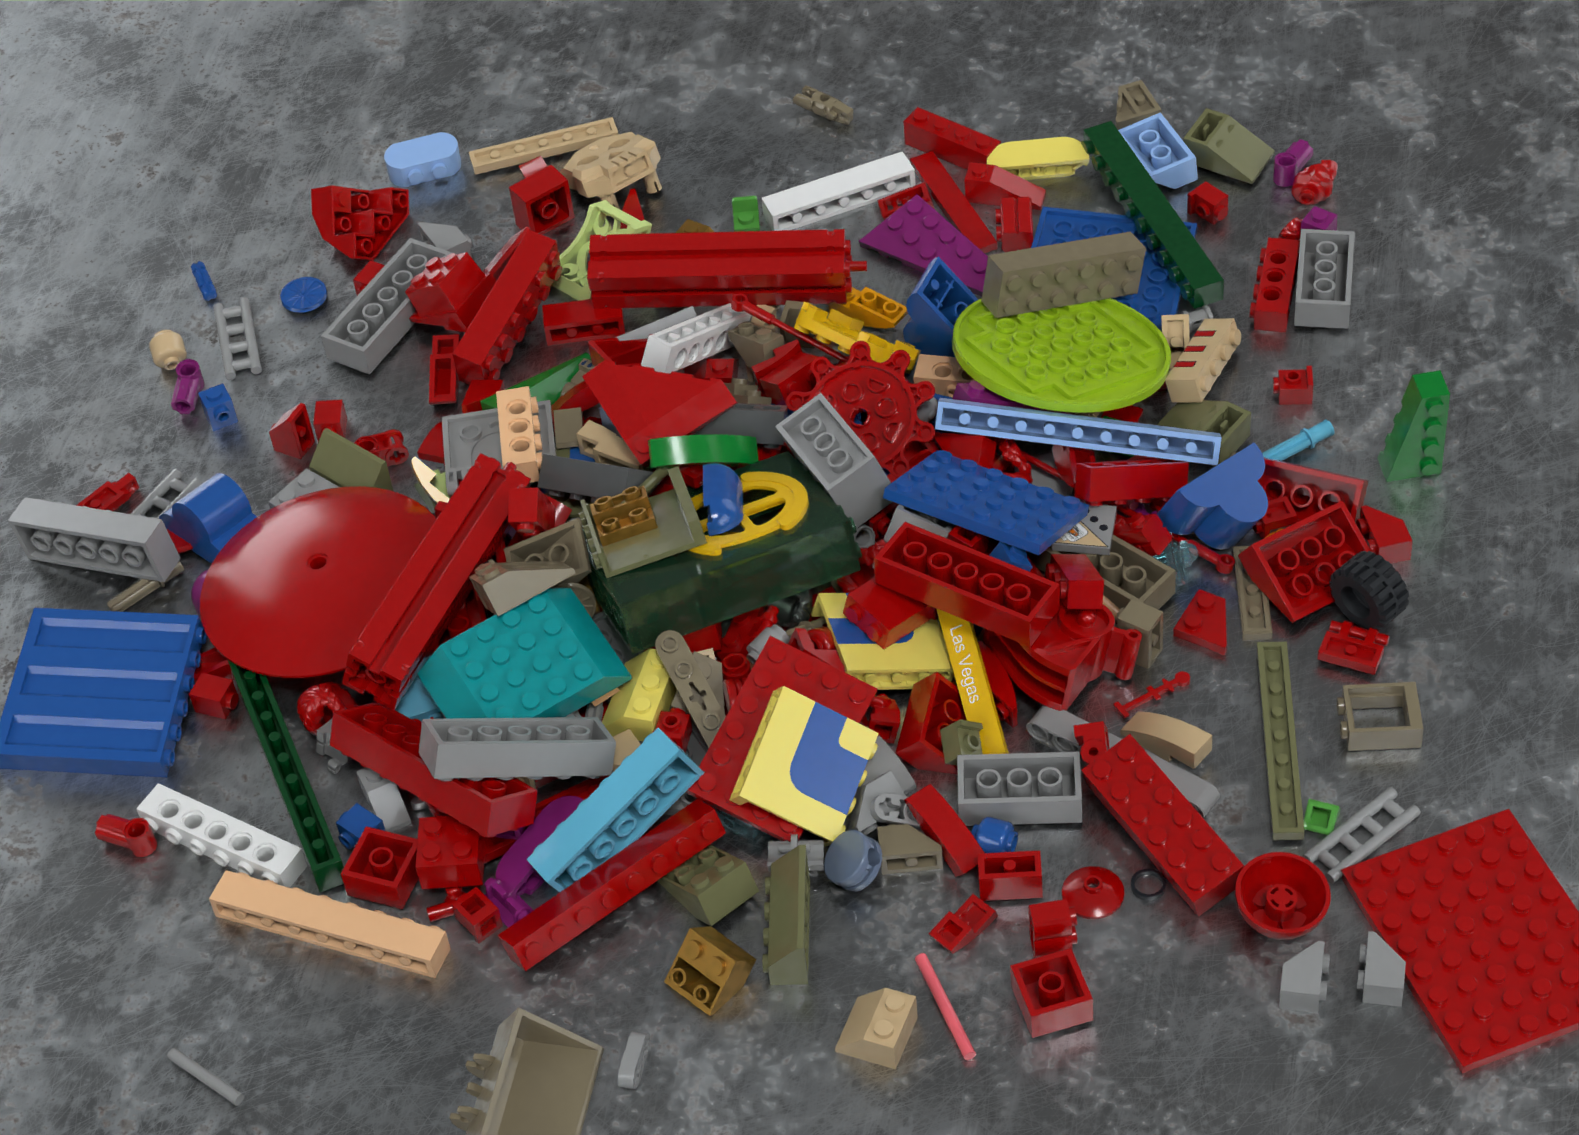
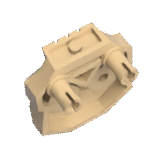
(613, 165)

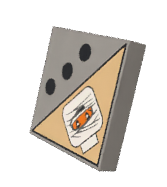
(1091, 534)

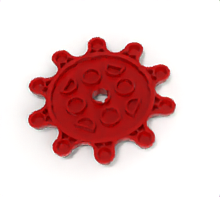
(881, 393)

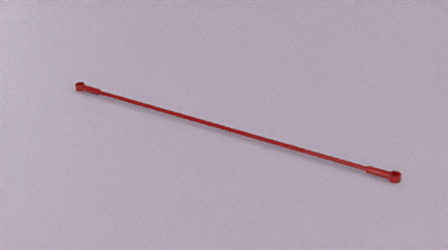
(740, 303)

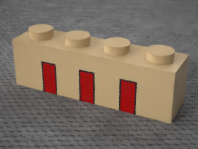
(1203, 360)

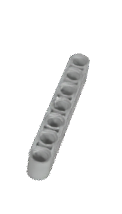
(1057, 731)

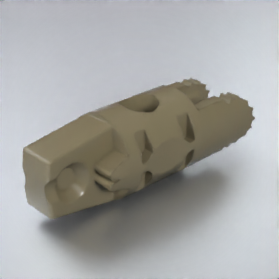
(824, 105)

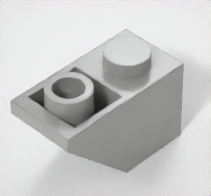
(861, 817)
(1383, 972)
(1302, 981)

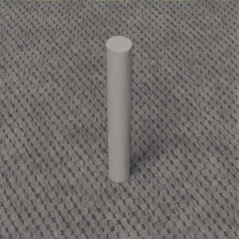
(205, 1076)

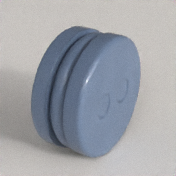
(853, 860)

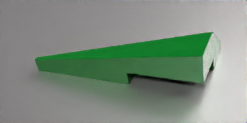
(546, 384)

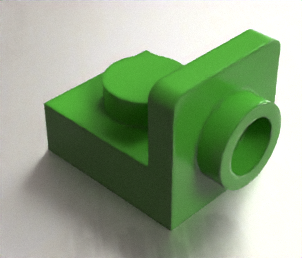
(745, 213)

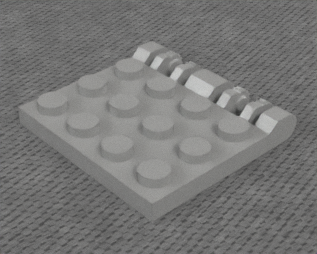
(477, 433)

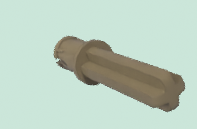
(139, 590)

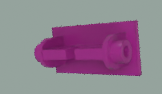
(509, 909)

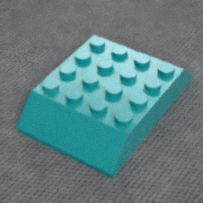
(525, 663)

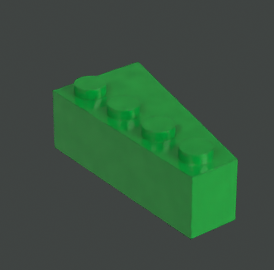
(1419, 430)

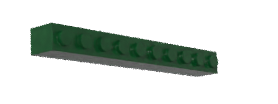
(1153, 215)
(290, 778)

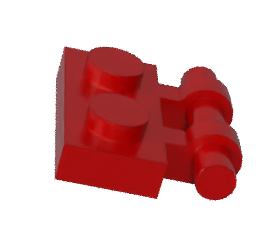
(745, 629)
(1353, 647)

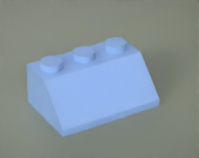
(1161, 151)

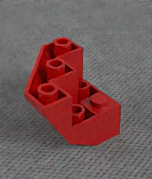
(359, 219)

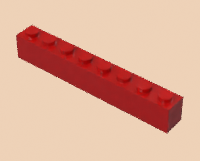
(611, 884)

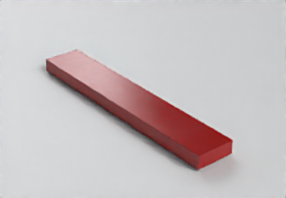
(952, 201)

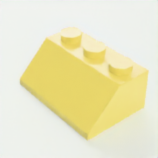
(641, 698)

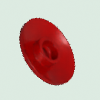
(1097, 901)

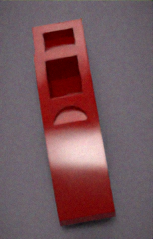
(1000, 686)

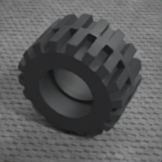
(1369, 590)

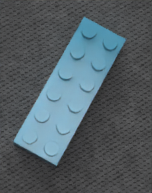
(616, 811)

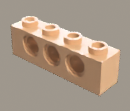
(942, 372)
(519, 429)

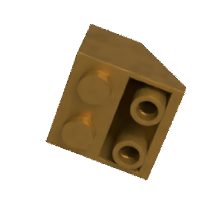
(709, 969)

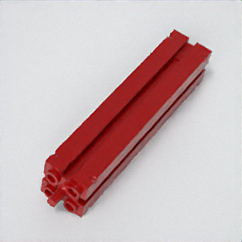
(714, 266)
(433, 583)

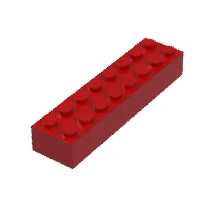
(390, 747)

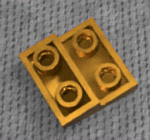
(623, 520)

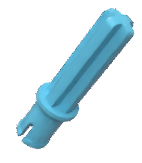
(1306, 439)

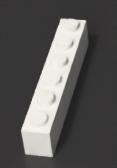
(838, 192)

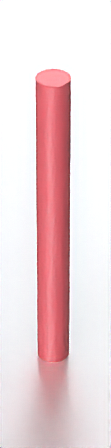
(945, 1007)

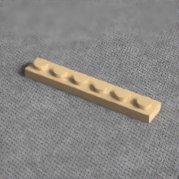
(542, 145)

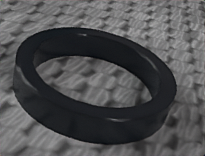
(1148, 897)

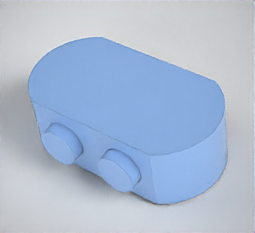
(422, 159)

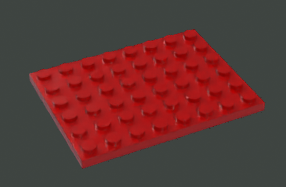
(1480, 936)

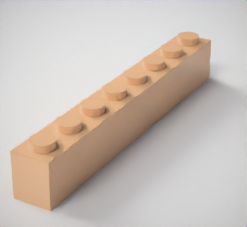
(330, 923)

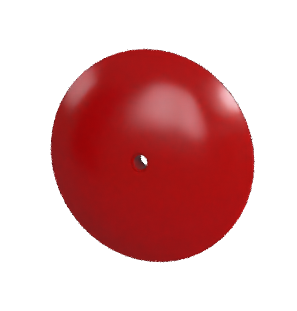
(309, 578)

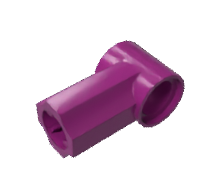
(1291, 162)
(187, 386)

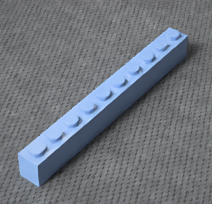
(1078, 431)

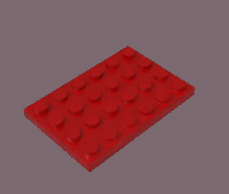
(775, 667)

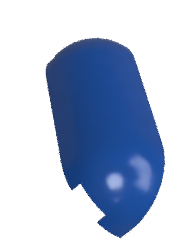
(723, 498)

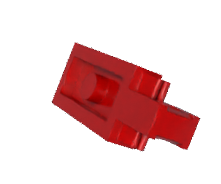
(111, 495)

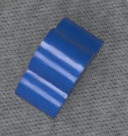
(935, 308)
(1221, 502)
(209, 515)

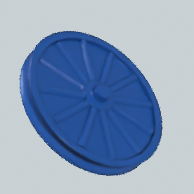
(303, 294)

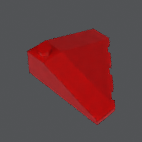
(656, 403)

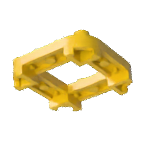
(846, 331)

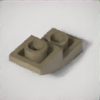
(746, 393)

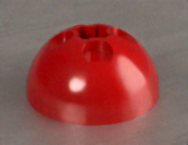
(1282, 895)

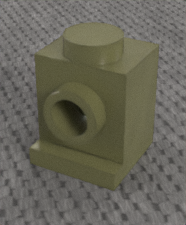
(961, 739)

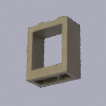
(1381, 696)

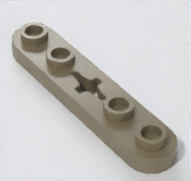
(685, 671)

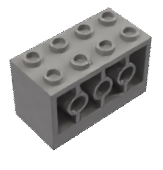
(836, 458)

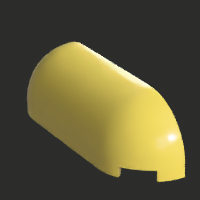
(1040, 157)

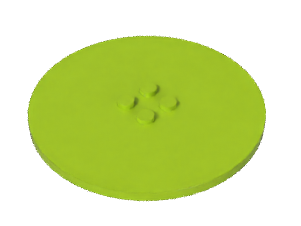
(1065, 356)

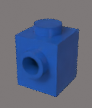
(214, 403)
(353, 822)

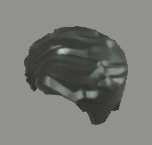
(794, 609)

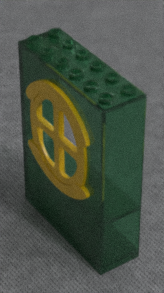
(737, 571)

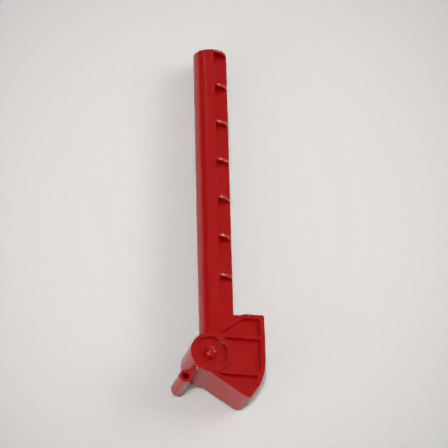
(1069, 649)

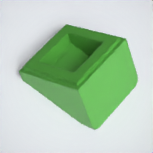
(1321, 817)

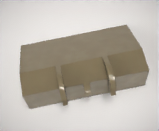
(531, 1081)

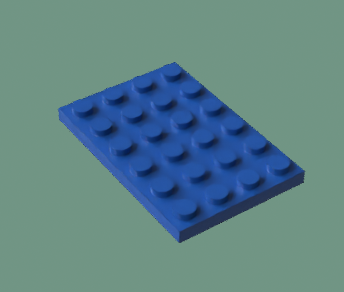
(987, 501)

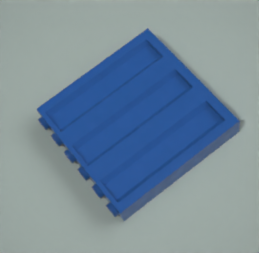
(100, 692)

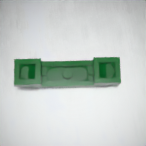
(702, 450)

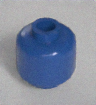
(995, 835)

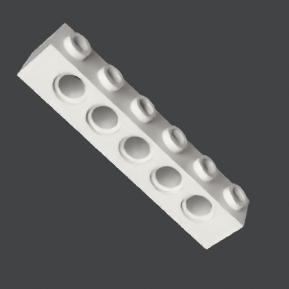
(692, 340)
(221, 837)

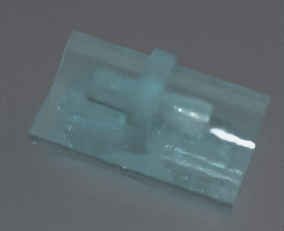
(1176, 555)

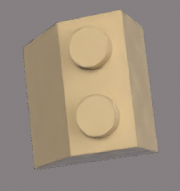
(879, 1027)

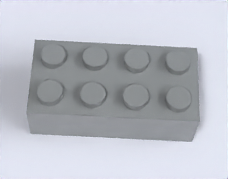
(1324, 278)
(1020, 787)

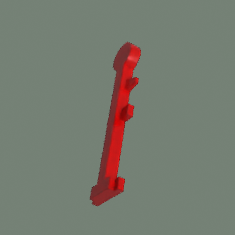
(1181, 679)

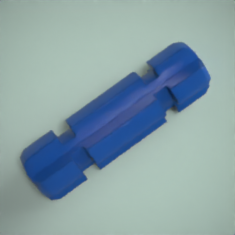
(204, 281)

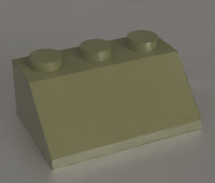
(348, 463)

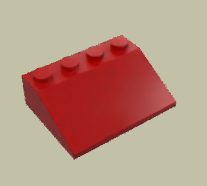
(1299, 560)

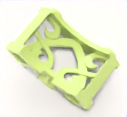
(575, 256)

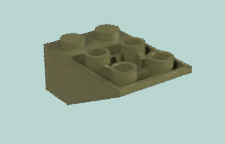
(1227, 147)
(1215, 417)
(710, 884)

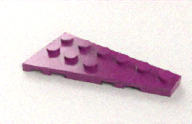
(919, 235)

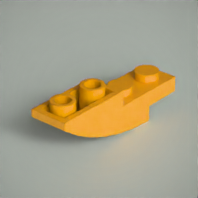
(872, 308)

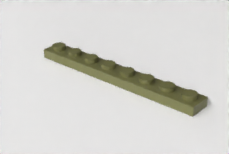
(1280, 741)

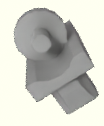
(814, 849)

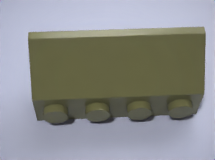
(788, 919)

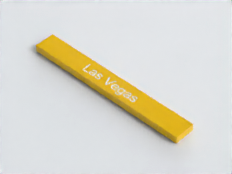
(972, 681)

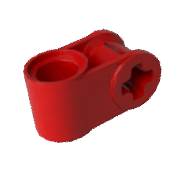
(382, 446)

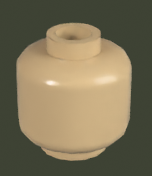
(167, 349)

